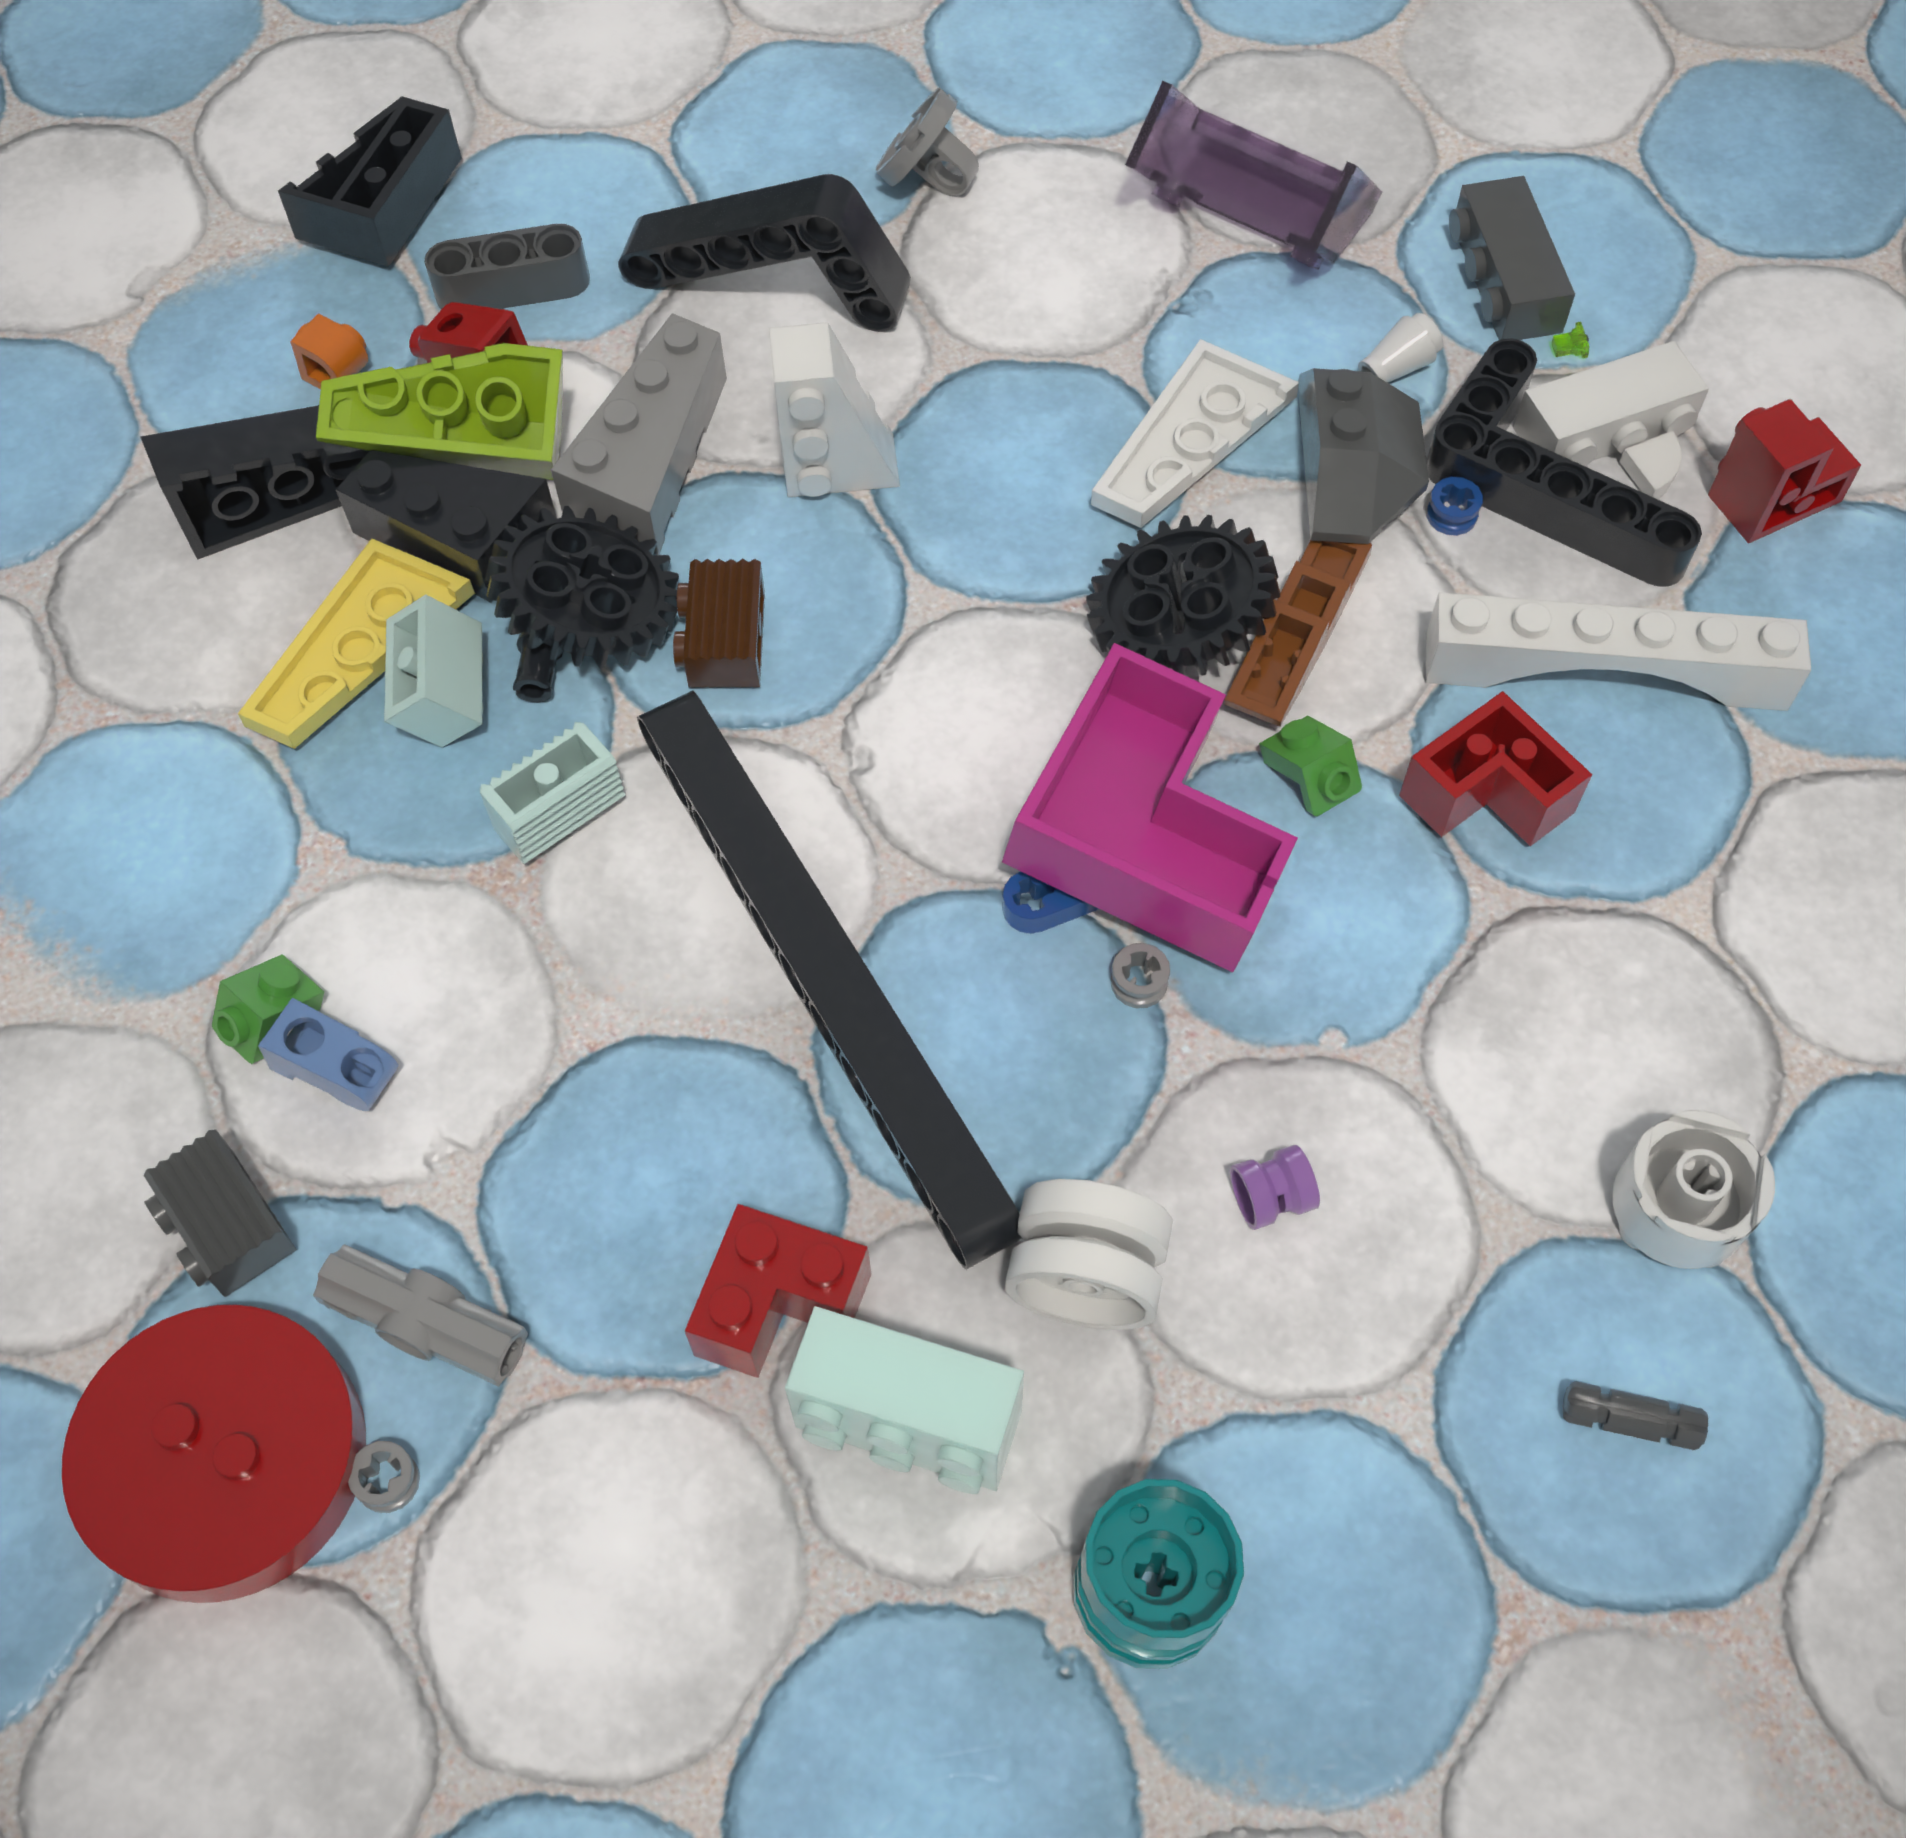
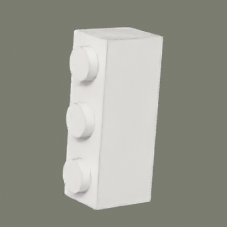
(1613, 405)

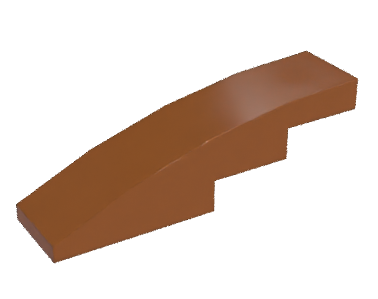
(1300, 630)

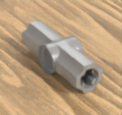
(420, 1314)

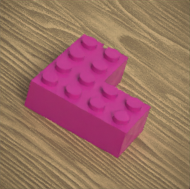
(1129, 833)

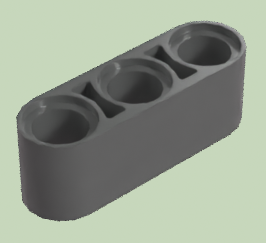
(509, 267)

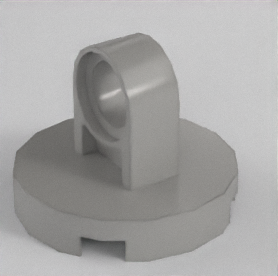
(926, 145)

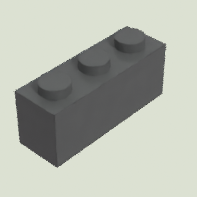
(1511, 259)

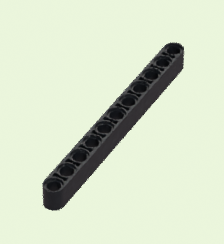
(833, 983)

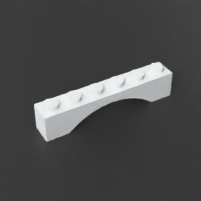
(1728, 656)

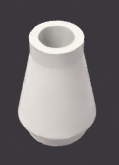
(1404, 349)

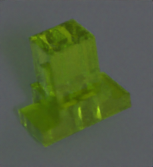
(1572, 342)

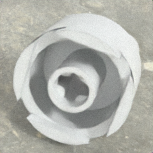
(1692, 1190)

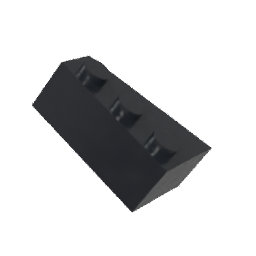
(379, 185)
(439, 509)

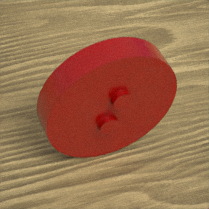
(213, 1454)

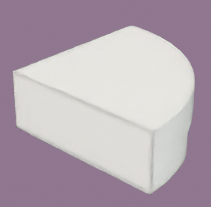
(1653, 463)

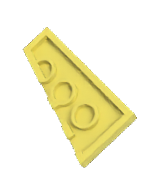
(345, 642)

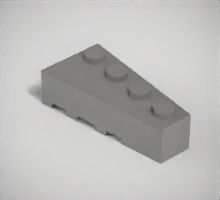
(646, 432)

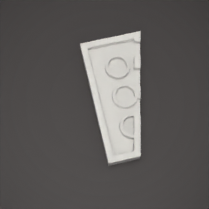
(1190, 428)

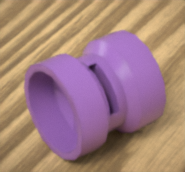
(1275, 1187)

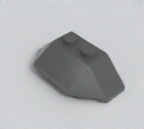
(1359, 453)

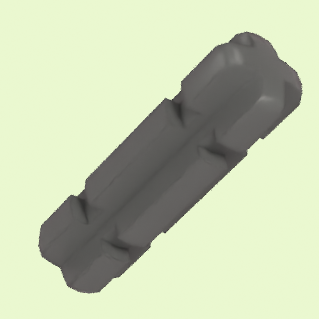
(1635, 1415)

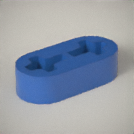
(1055, 909)

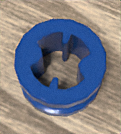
(1452, 519)

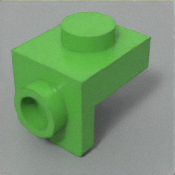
(1315, 759)
(255, 999)

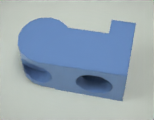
(327, 1056)

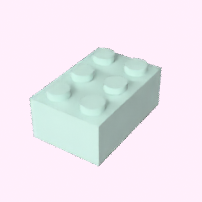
(904, 1400)

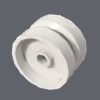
(1089, 1254)

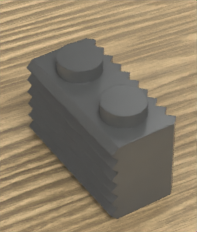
(217, 1213)

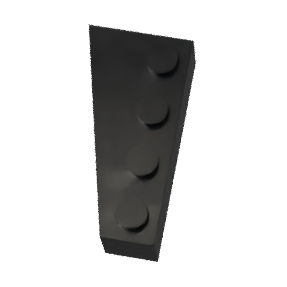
(248, 476)

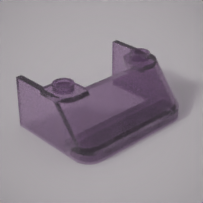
(1251, 179)

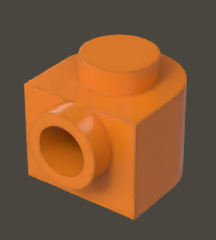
(328, 350)

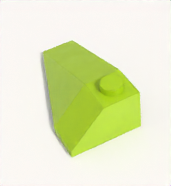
(467, 410)

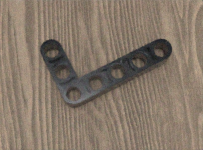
(772, 226)
(1550, 490)

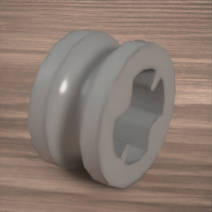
(1151, 959)
(400, 1488)

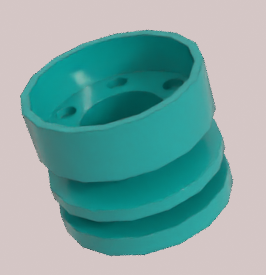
(1198, 1562)

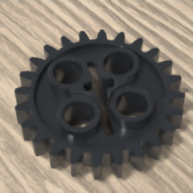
(582, 587)
(1222, 601)

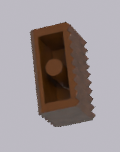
(722, 624)

